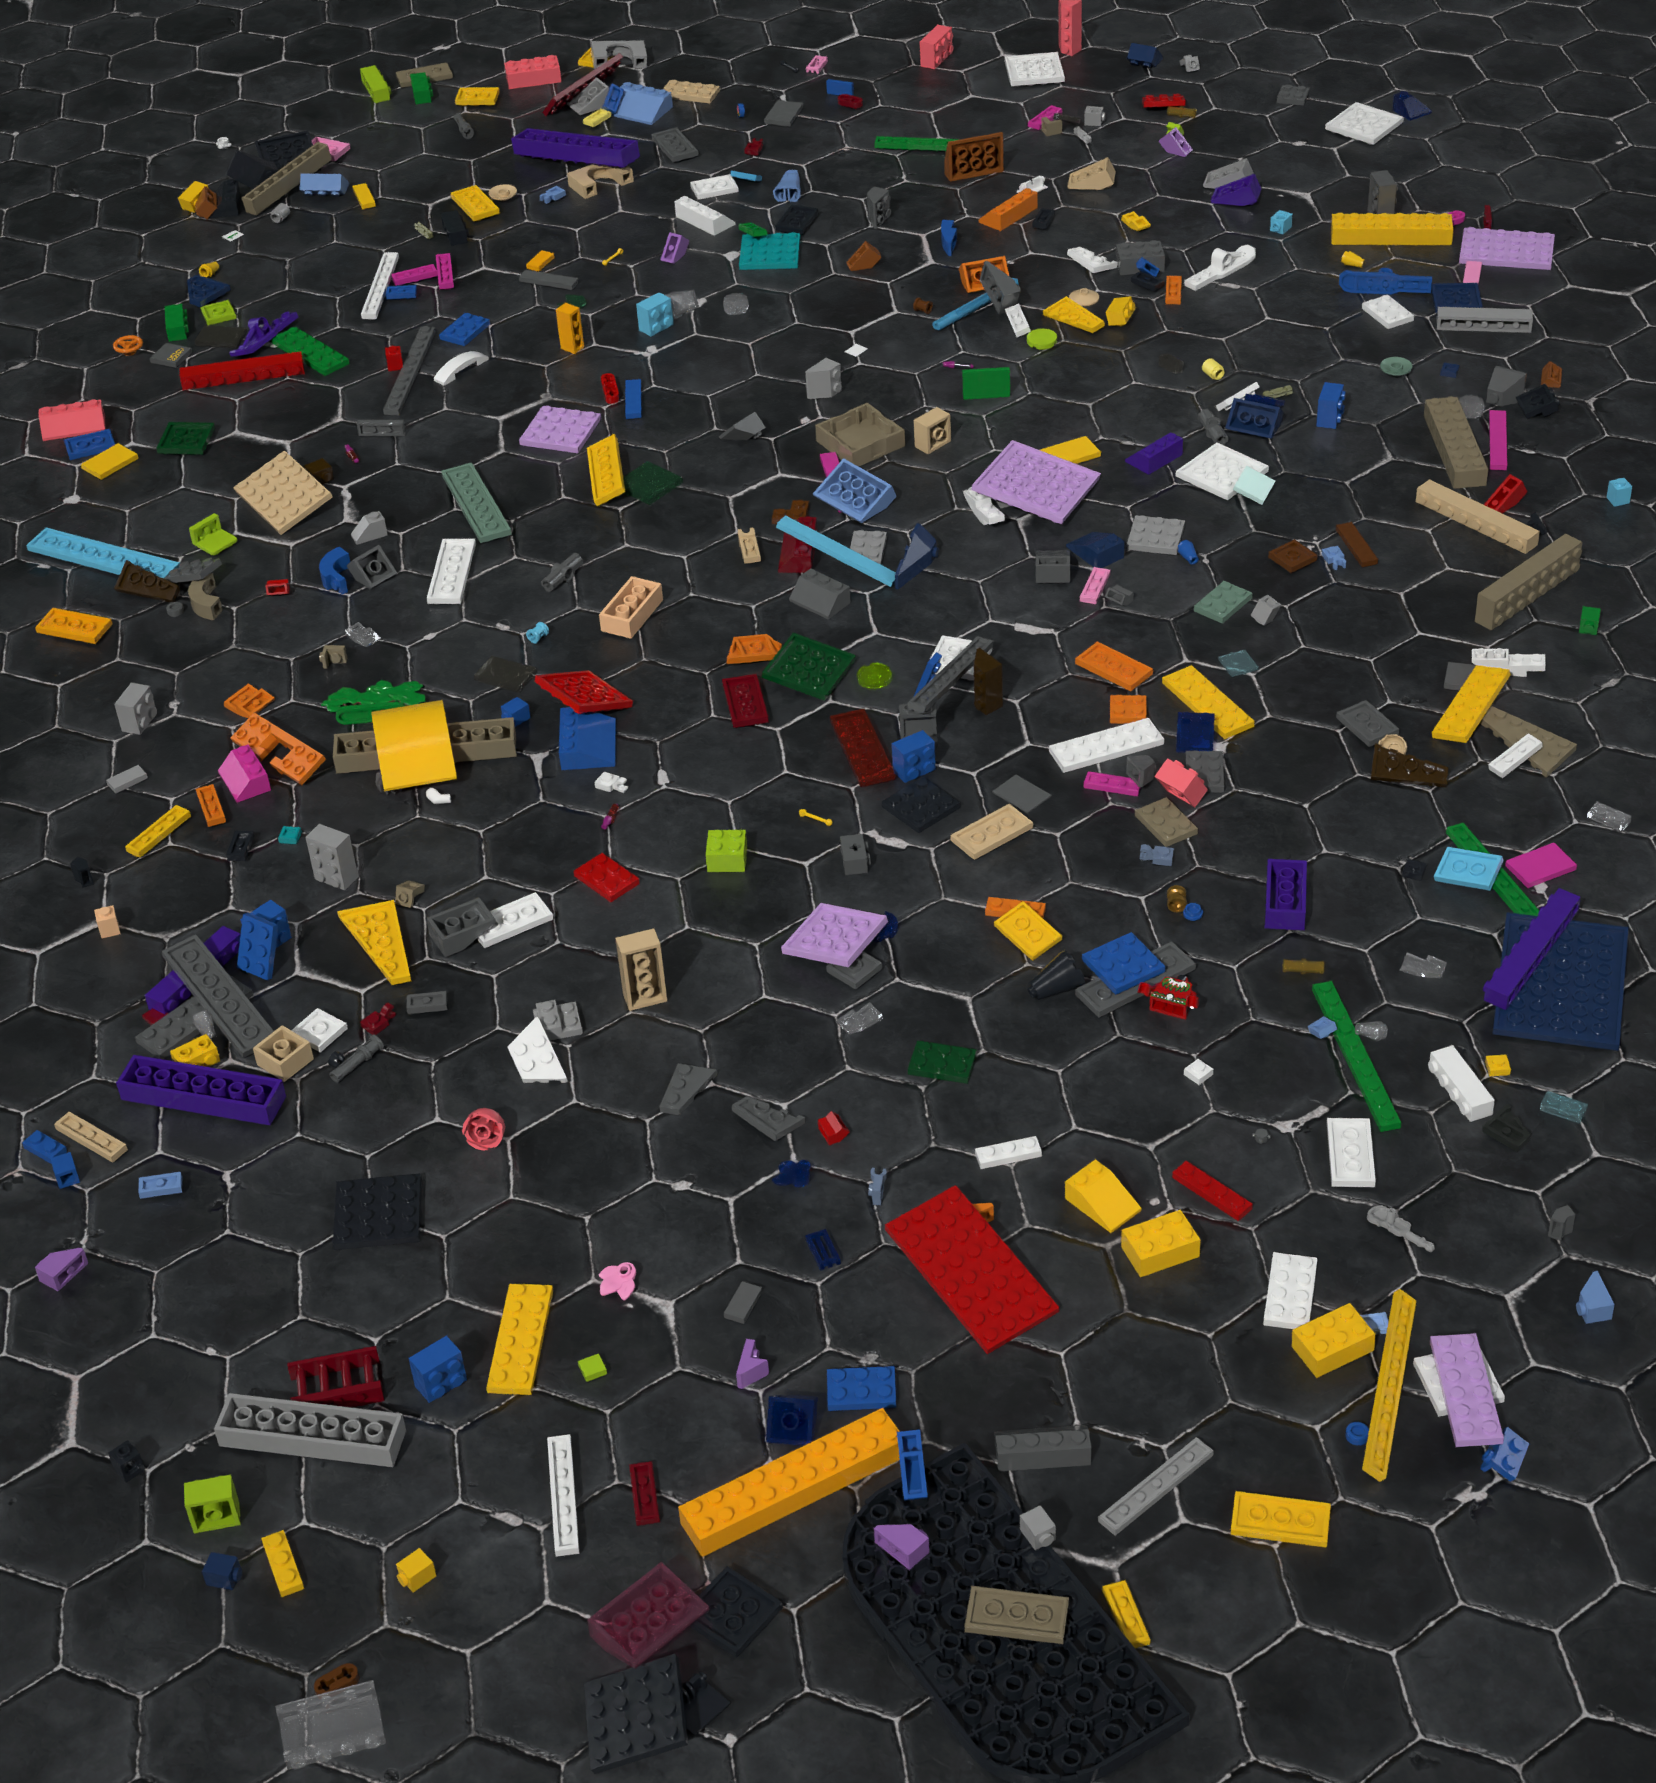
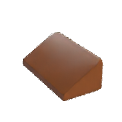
(1551, 375)

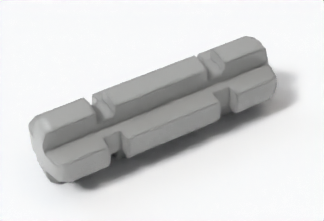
(1082, 135)

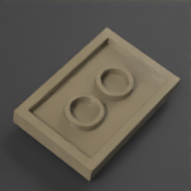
(1166, 822)

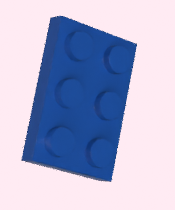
(464, 329)
(257, 946)
(861, 1388)

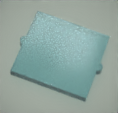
(1238, 663)

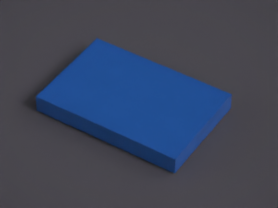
(89, 444)

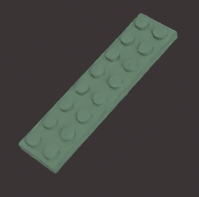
(476, 503)

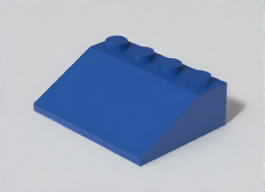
(586, 740)

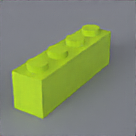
(375, 84)

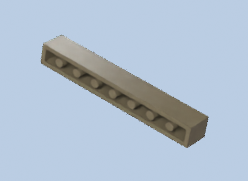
(286, 178)

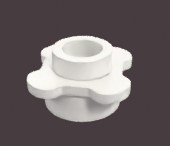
(223, 143)

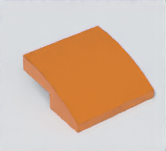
(248, 701)

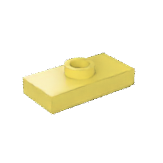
(597, 117)

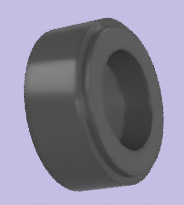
(175, 609)

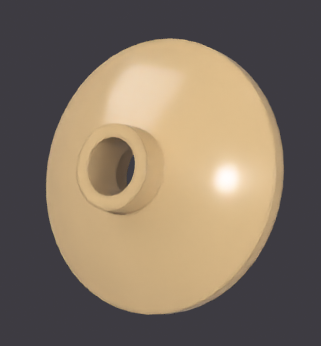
(502, 192)
(1084, 297)

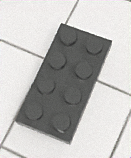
(675, 144)

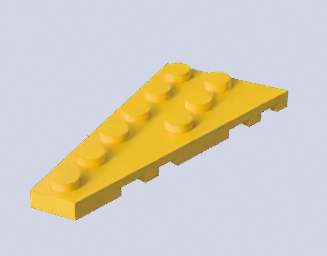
(380, 936)

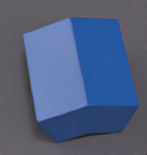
(1142, 262)

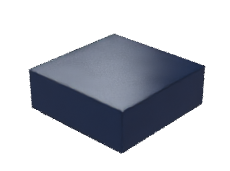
(1449, 370)

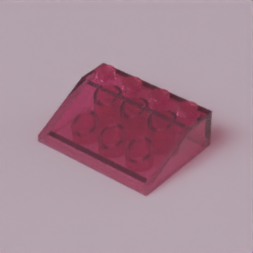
(646, 1616)

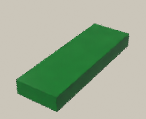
(752, 229)

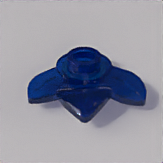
(793, 1173)

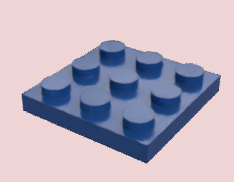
(1123, 963)

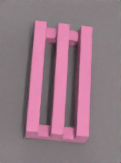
(819, 64)

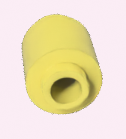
(1213, 369)

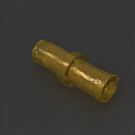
(1181, 112)
(1303, 966)

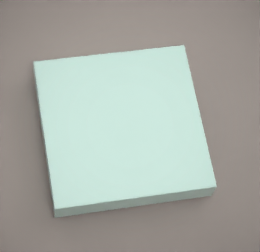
(1254, 485)

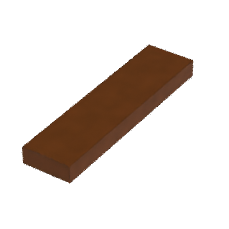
(1356, 544)

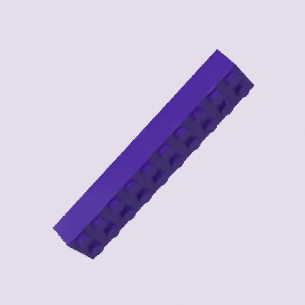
(575, 147)

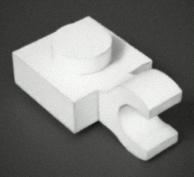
(610, 781)

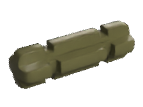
(423, 230)
(1279, 392)

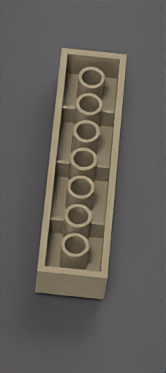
(1455, 442)
(1528, 581)

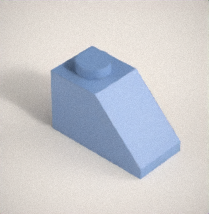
(1595, 1301)

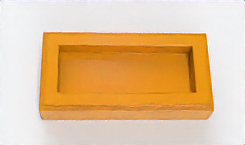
(540, 260)

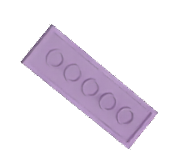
(1466, 1390)

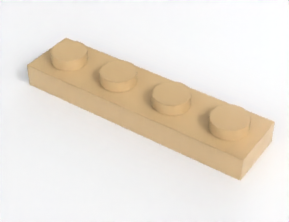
(91, 1137)

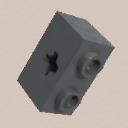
(854, 854)

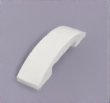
(448, 371)

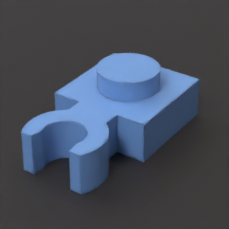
(554, 193)
(1335, 556)

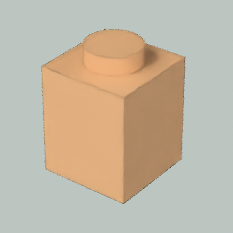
(107, 921)

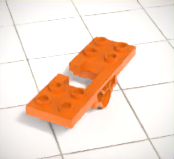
(265, 736)

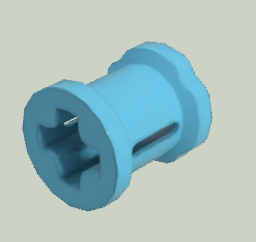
(537, 632)

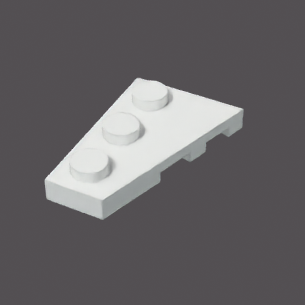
(1088, 260)

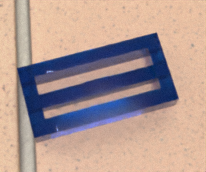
(827, 1261)

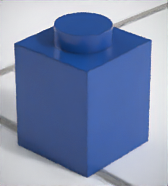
(516, 708)
(65, 1170)

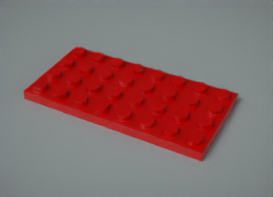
(971, 1269)

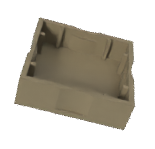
(860, 435)

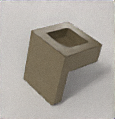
(1051, 127)

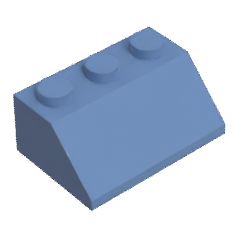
(323, 184)

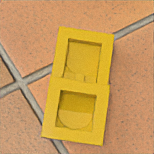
(1135, 222)

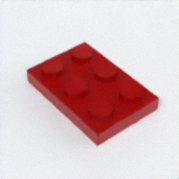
(1163, 100)
(606, 877)

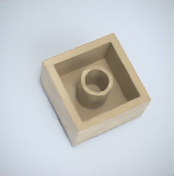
(932, 430)
(283, 1053)

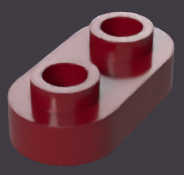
(850, 101)

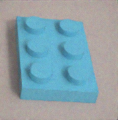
(1468, 868)

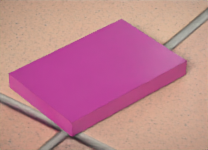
(1541, 865)

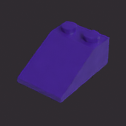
(1239, 192)

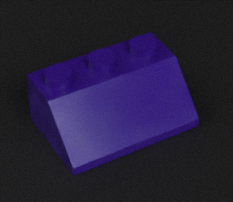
(1157, 454)

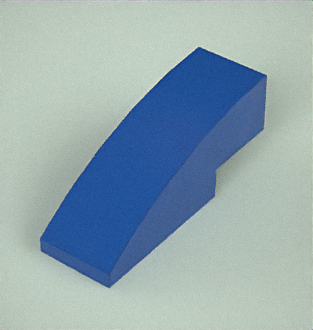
(948, 236)
(912, 1464)

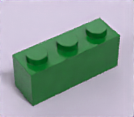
(421, 88)
(176, 322)

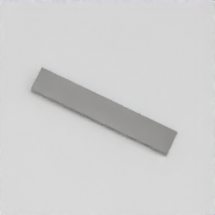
(1155, 1486)

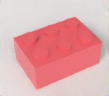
(936, 46)

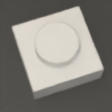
(1198, 1071)

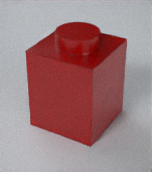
(394, 358)

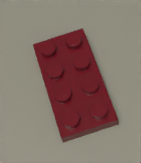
(745, 700)

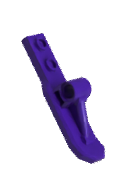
(261, 332)

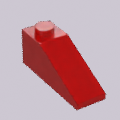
(1507, 494)

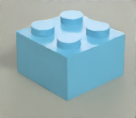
(654, 314)

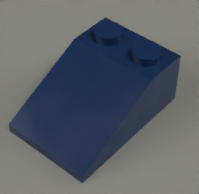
(1098, 548)

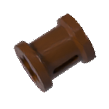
(920, 305)

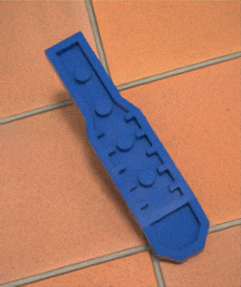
(1383, 282)

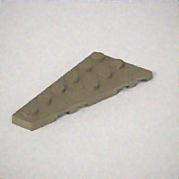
(1512, 729)

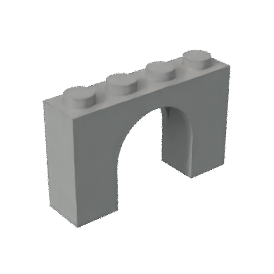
(632, 49)

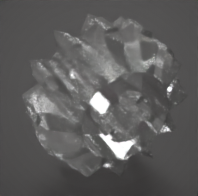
(735, 304)
(1472, 406)

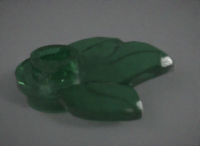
(575, 300)

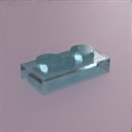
(1563, 1107)

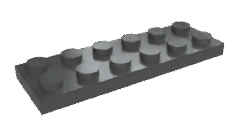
(1103, 1000)
(177, 1026)

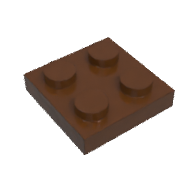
(1292, 556)

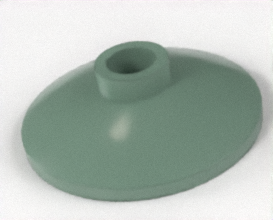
(1396, 366)

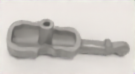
(1387, 1218)

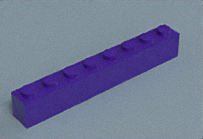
(1531, 948)

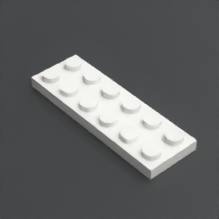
(451, 571)
(1106, 745)

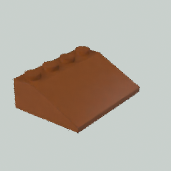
(974, 157)

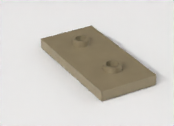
(434, 72)
(1017, 1614)

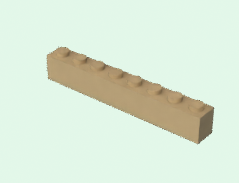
(1477, 516)

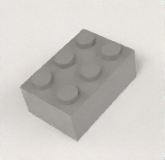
(332, 856)

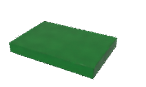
(986, 383)

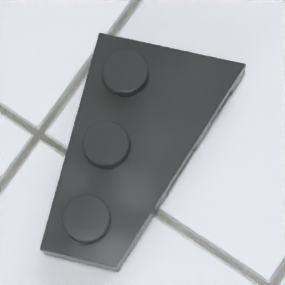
(684, 1086)
(767, 1120)

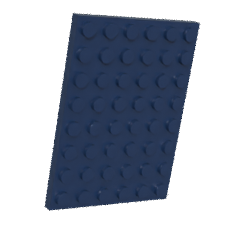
(1573, 991)

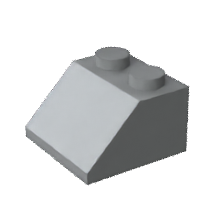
(823, 379)

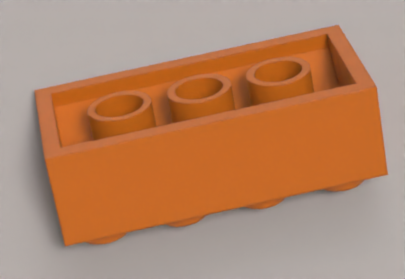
(1011, 210)

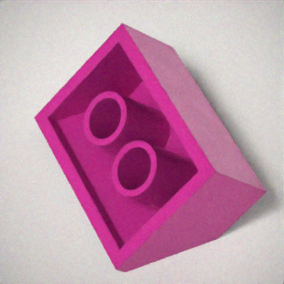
(244, 774)

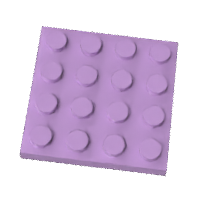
(560, 429)
(834, 934)

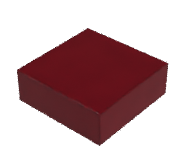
(153, 1016)

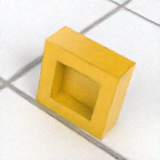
(1497, 1065)

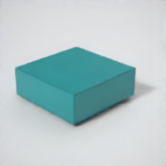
(289, 835)

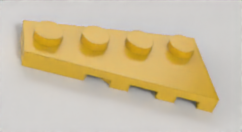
(1074, 315)

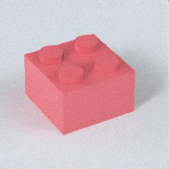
(1181, 782)

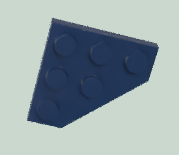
(204, 290)

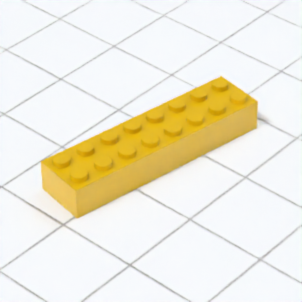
(1391, 229)

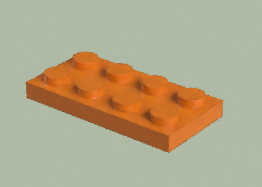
(1114, 666)

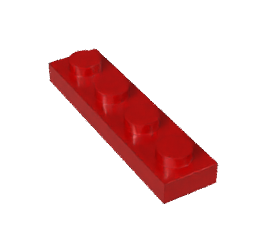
(1212, 1190)

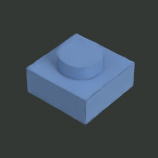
(1322, 1027)

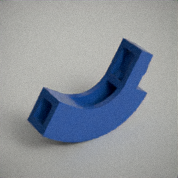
(331, 566)

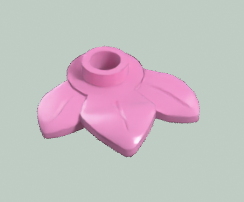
(616, 1281)

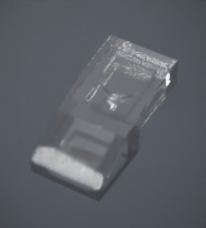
(362, 635)
(1428, 968)
(858, 1021)

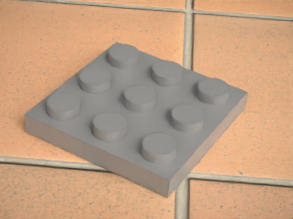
(1155, 535)

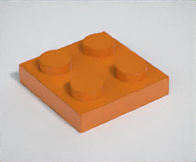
(1127, 708)

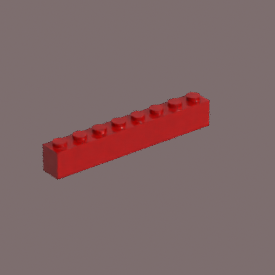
(241, 370)

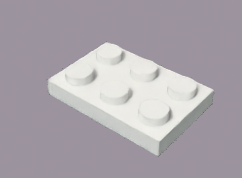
(1387, 311)

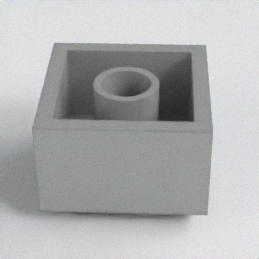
(135, 708)

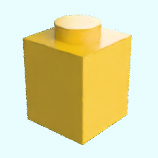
(415, 1570)

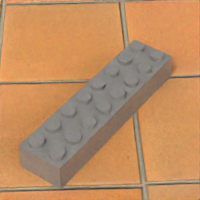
(310, 1430)

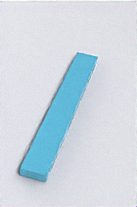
(837, 550)

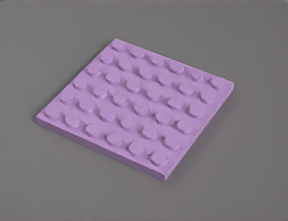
(1036, 482)

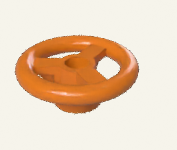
(129, 347)

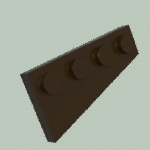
(139, 582)
(1402, 768)

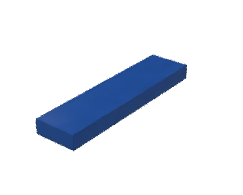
(633, 399)

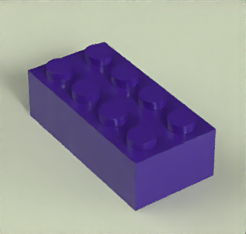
(1285, 894)

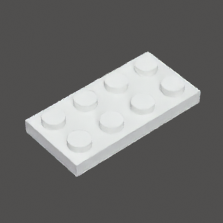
(515, 919)
(1350, 1152)
(1290, 1290)

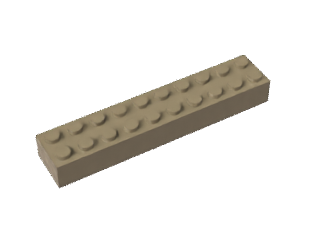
(468, 743)

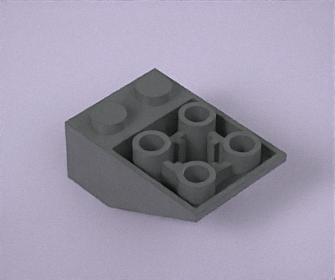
(1053, 566)

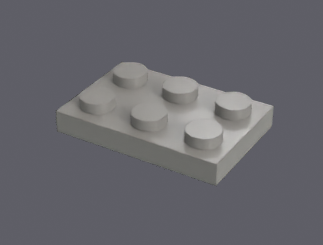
(869, 544)

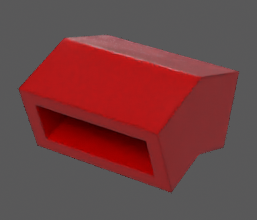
(284, 589)
(832, 1128)

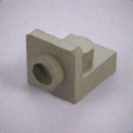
(333, 654)
(406, 892)

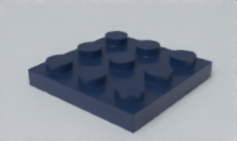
(1456, 295)

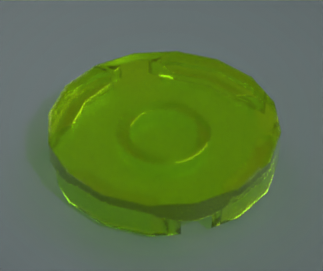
(874, 676)

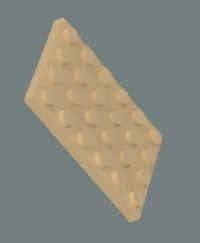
(282, 492)

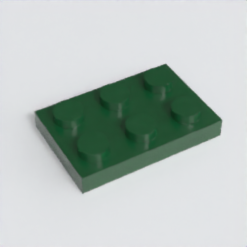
(942, 1062)

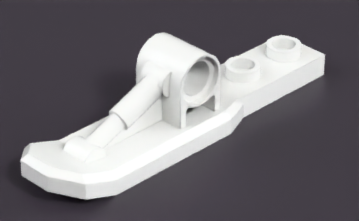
(1222, 265)

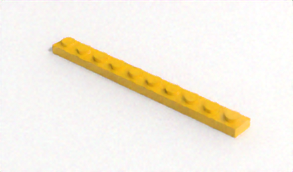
(1389, 1385)

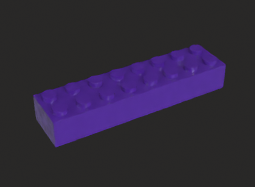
(201, 1089)

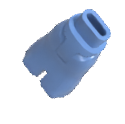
(789, 186)

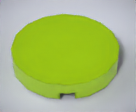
(1042, 339)

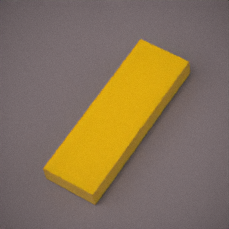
(364, 196)
(1126, 1613)

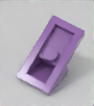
(750, 1366)

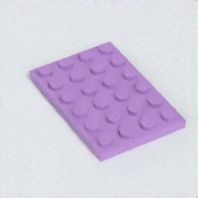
(1507, 248)

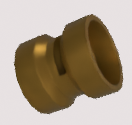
(1176, 898)

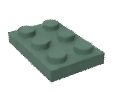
(1223, 602)

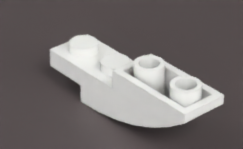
(982, 507)
(1517, 663)

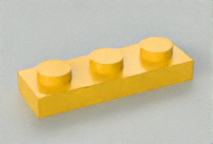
(282, 1563)

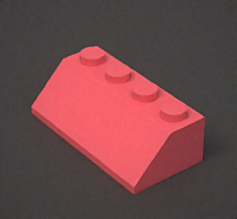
(1070, 26)
(71, 419)

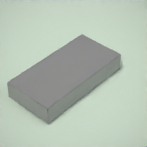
(126, 779)

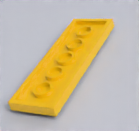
(605, 470)
(1205, 697)
(1471, 704)
(520, 1339)

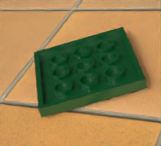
(808, 666)

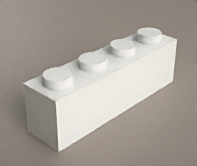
(1461, 1083)

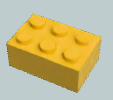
(1160, 1243)
(1333, 1340)

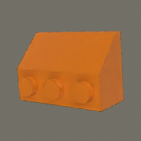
(971, 272)

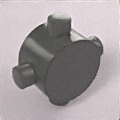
(1261, 1135)

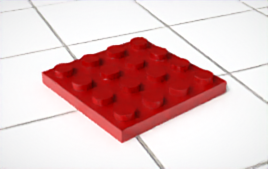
(583, 691)

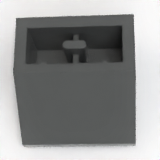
(878, 206)

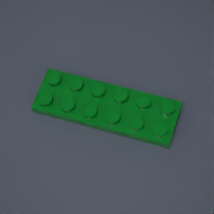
(314, 352)

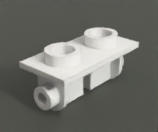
(1036, 184)

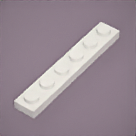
(563, 1495)

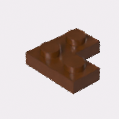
(798, 509)

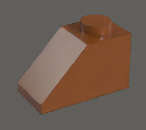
(206, 203)
(864, 257)

